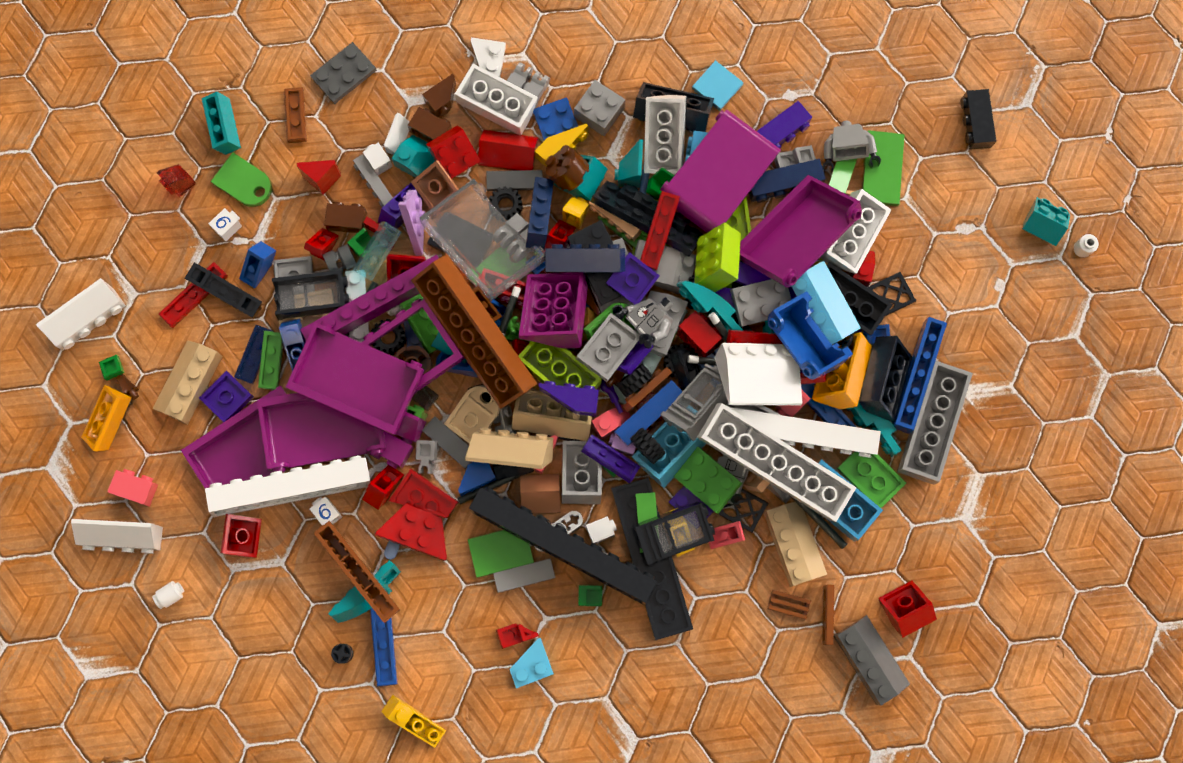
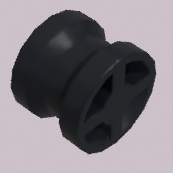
(338, 652)

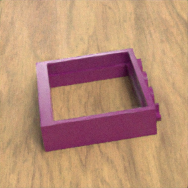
(402, 316)

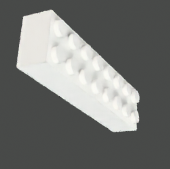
(776, 462)
(287, 487)

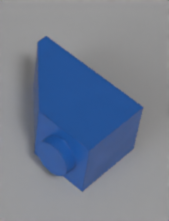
(257, 263)
(475, 476)

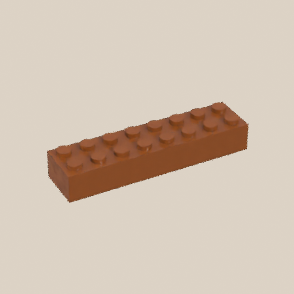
(473, 331)

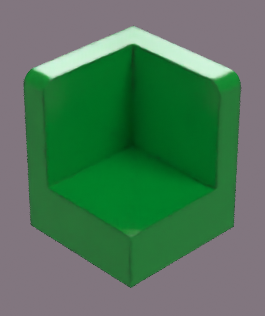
(657, 181)
(359, 242)
(590, 595)

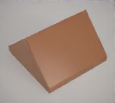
(434, 184)
(540, 493)

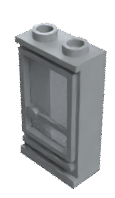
(696, 402)

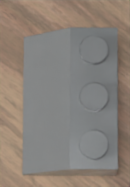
(675, 312)

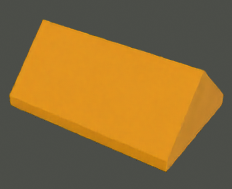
(105, 419)

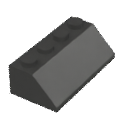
(872, 660)

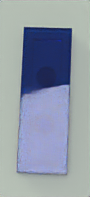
(251, 359)

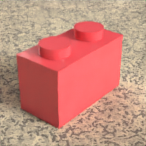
(133, 488)

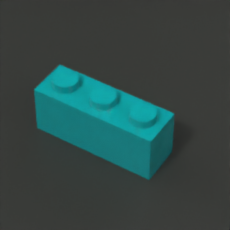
(221, 123)

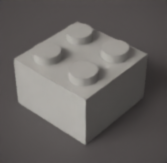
(599, 108)

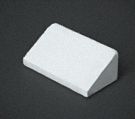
(397, 134)

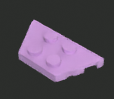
(411, 211)

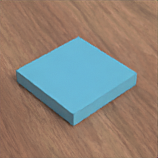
(718, 84)

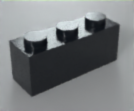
(978, 119)

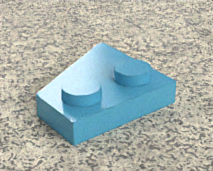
(531, 665)

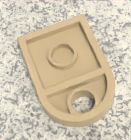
(472, 413)

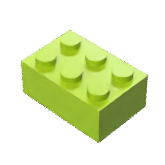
(718, 257)

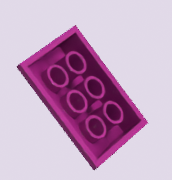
(554, 309)

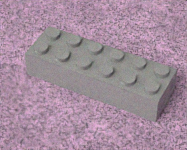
(936, 424)

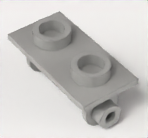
(505, 419)

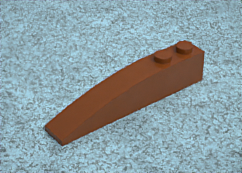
(357, 571)

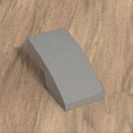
(798, 155)

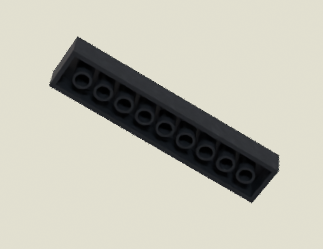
(563, 546)

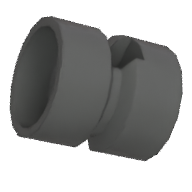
(344, 254)

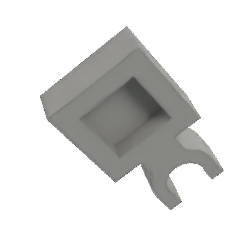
(426, 451)

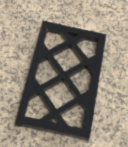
(898, 305)
(749, 496)

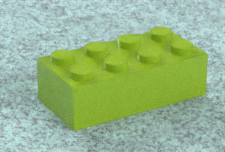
(557, 365)

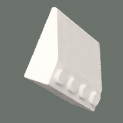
(759, 374)

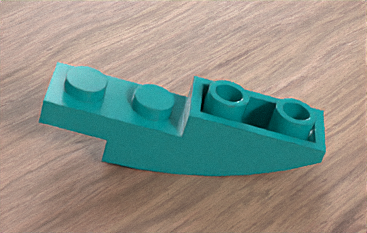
(707, 300)
(877, 423)
(354, 603)

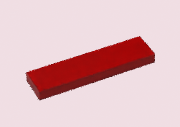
(659, 229)
(187, 300)

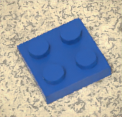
(555, 118)

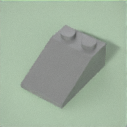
(672, 268)
(580, 475)

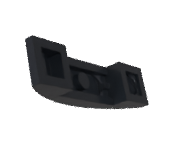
(223, 289)

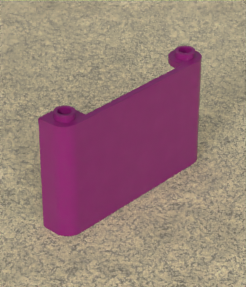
(721, 171)
(799, 231)
(355, 378)
(308, 432)
(231, 448)

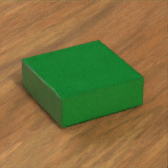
(111, 367)

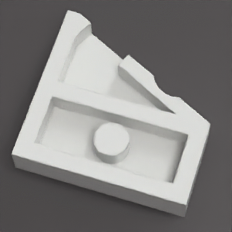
(489, 54)

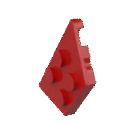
(416, 531)

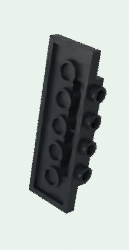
(639, 211)

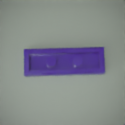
(610, 458)

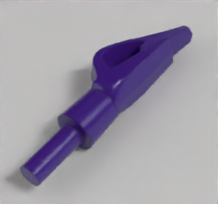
(612, 394)

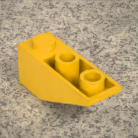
(556, 142)
(413, 721)

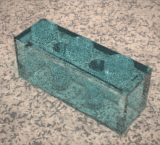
(377, 250)

